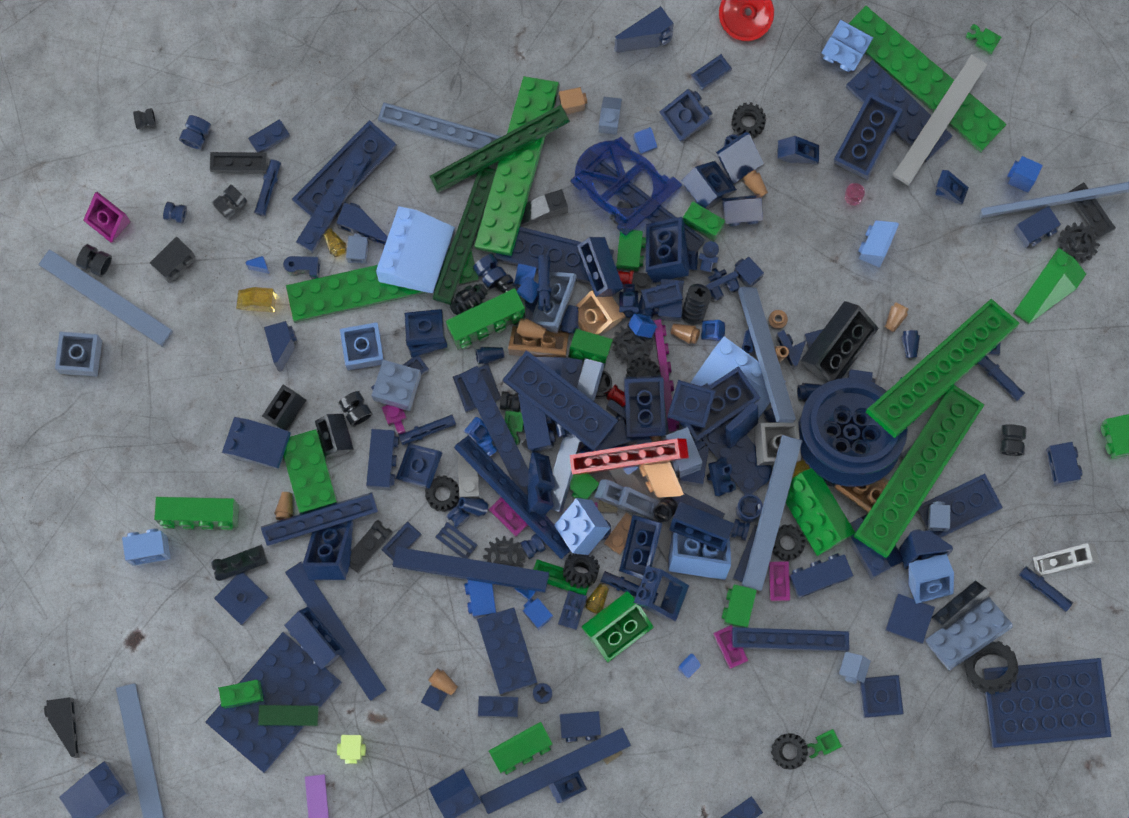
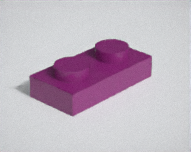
(508, 517)
(779, 581)
(732, 656)

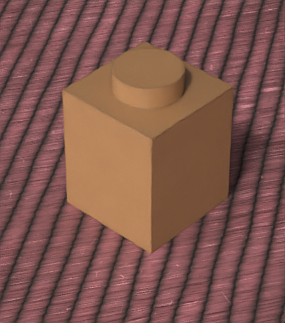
(573, 100)

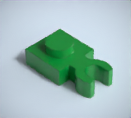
(986, 40)
(515, 424)
(826, 743)

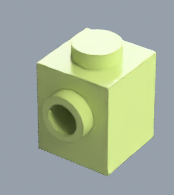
(351, 748)

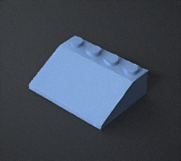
(414, 251)
(724, 359)

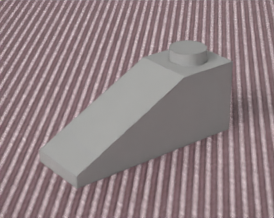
(467, 479)
(1066, 559)

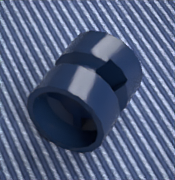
(194, 132)
(489, 270)
(749, 508)

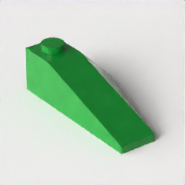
(1054, 283)

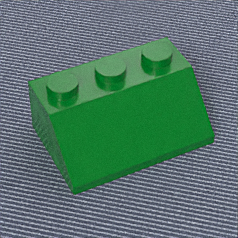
(617, 626)
(521, 748)

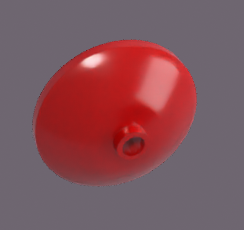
(743, 26)

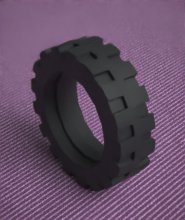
(998, 684)

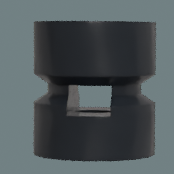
(234, 197)
(95, 261)
(604, 386)
(358, 414)
(1013, 437)

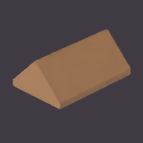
(550, 346)
(864, 495)

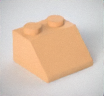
(598, 314)
(661, 479)

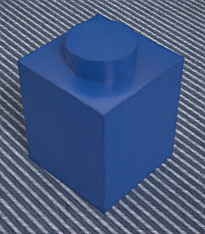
(537, 613)

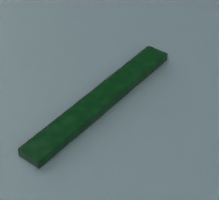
(499, 148)
(464, 237)

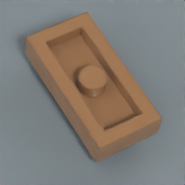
(618, 537)

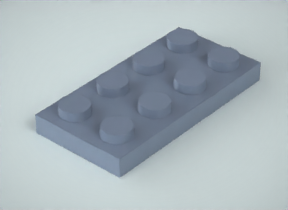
(969, 633)

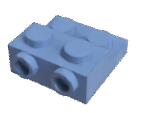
(847, 46)

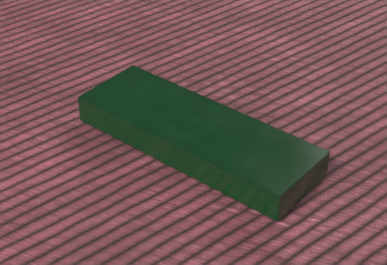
(288, 715)

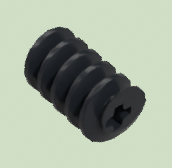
(696, 304)

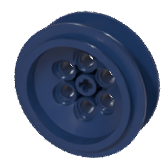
(847, 401)

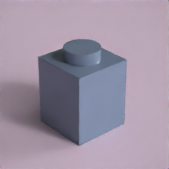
(357, 249)
(938, 517)
(854, 668)

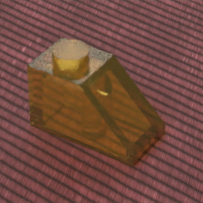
(256, 299)

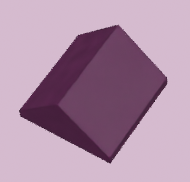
(106, 217)

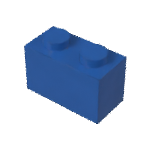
(1024, 174)
(481, 598)

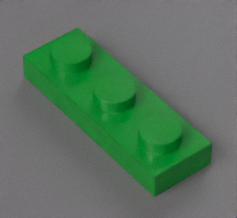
(556, 577)

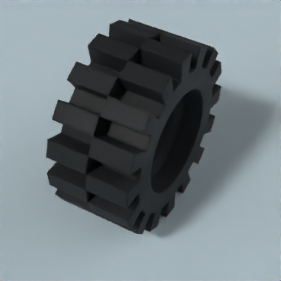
(751, 110)
(643, 365)
(446, 504)
(799, 542)
(576, 577)
(778, 756)

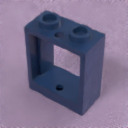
(673, 597)

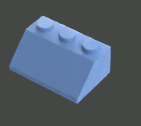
(698, 559)

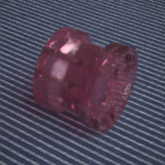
(856, 190)

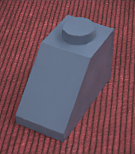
(610, 115)

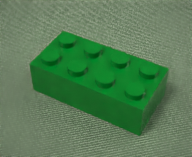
(486, 319)
(309, 472)
(197, 512)
(817, 512)

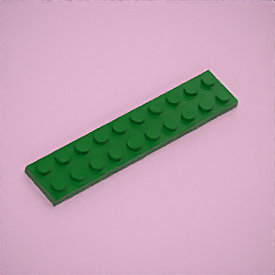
(925, 79)
(515, 171)
(353, 291)
(942, 368)
(918, 471)

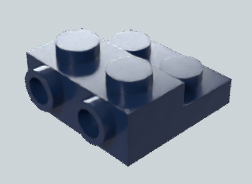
(686, 114)

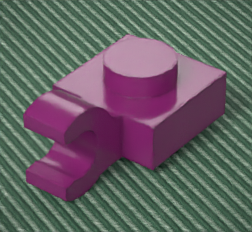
(394, 416)

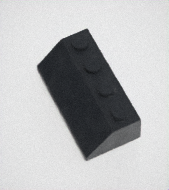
(840, 342)

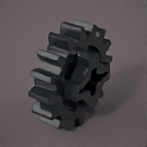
(1085, 246)
(468, 298)
(625, 342)
(494, 547)

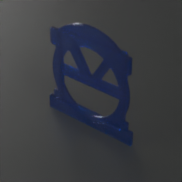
(626, 218)

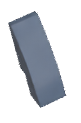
(626, 498)

